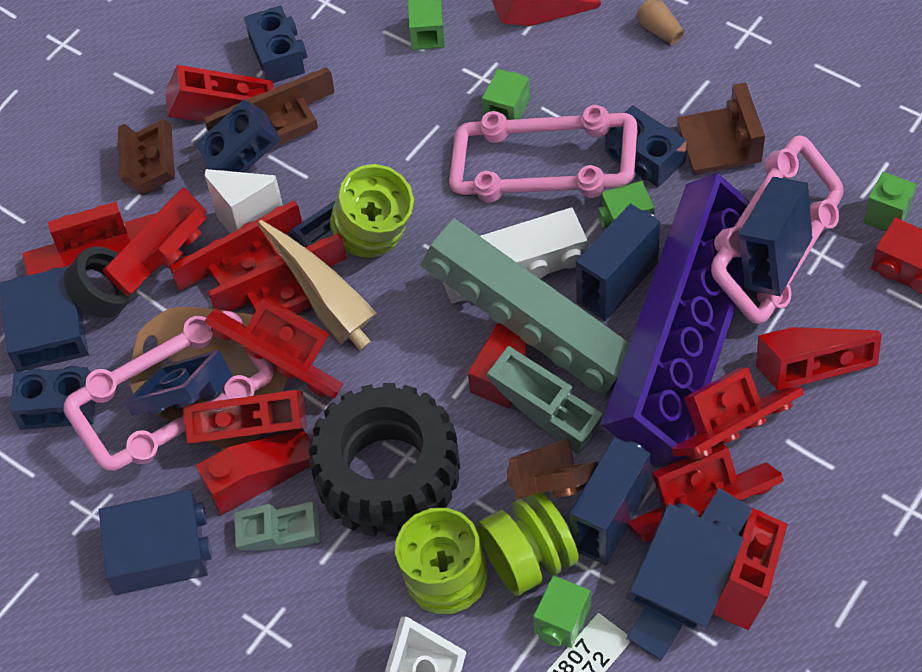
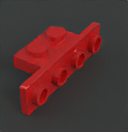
(76, 232)
(157, 242)
(237, 252)
(275, 281)
(281, 339)
(728, 407)
(698, 481)

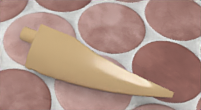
(331, 297)

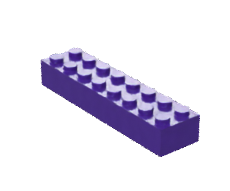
(678, 325)

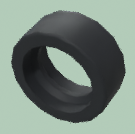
(84, 293)

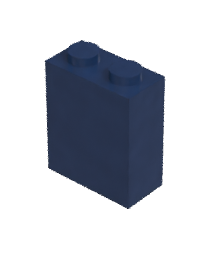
(776, 236)
(617, 261)
(41, 321)
(610, 500)
(154, 541)
(685, 566)

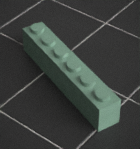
(526, 306)

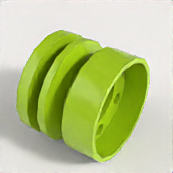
(374, 194)
(533, 539)
(440, 541)

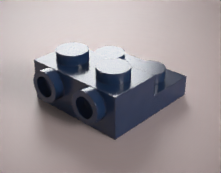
(181, 384)

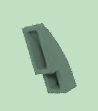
(544, 399)

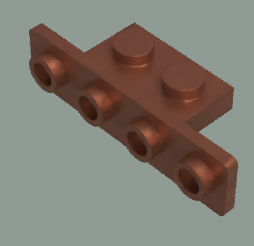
(288, 105)
(548, 470)

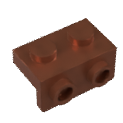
(146, 156)

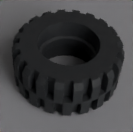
(374, 417)

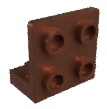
(725, 135)

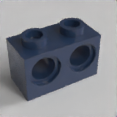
(275, 44)
(238, 139)
(657, 148)
(53, 389)

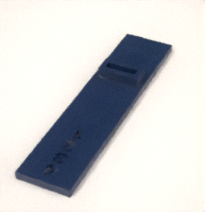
(657, 632)

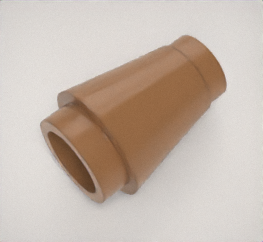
(660, 21)

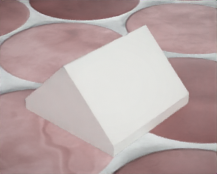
(242, 196)
(422, 651)

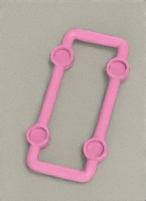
(589, 180)
(824, 215)
(143, 445)

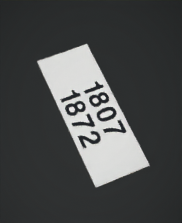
(593, 649)

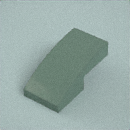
(275, 529)

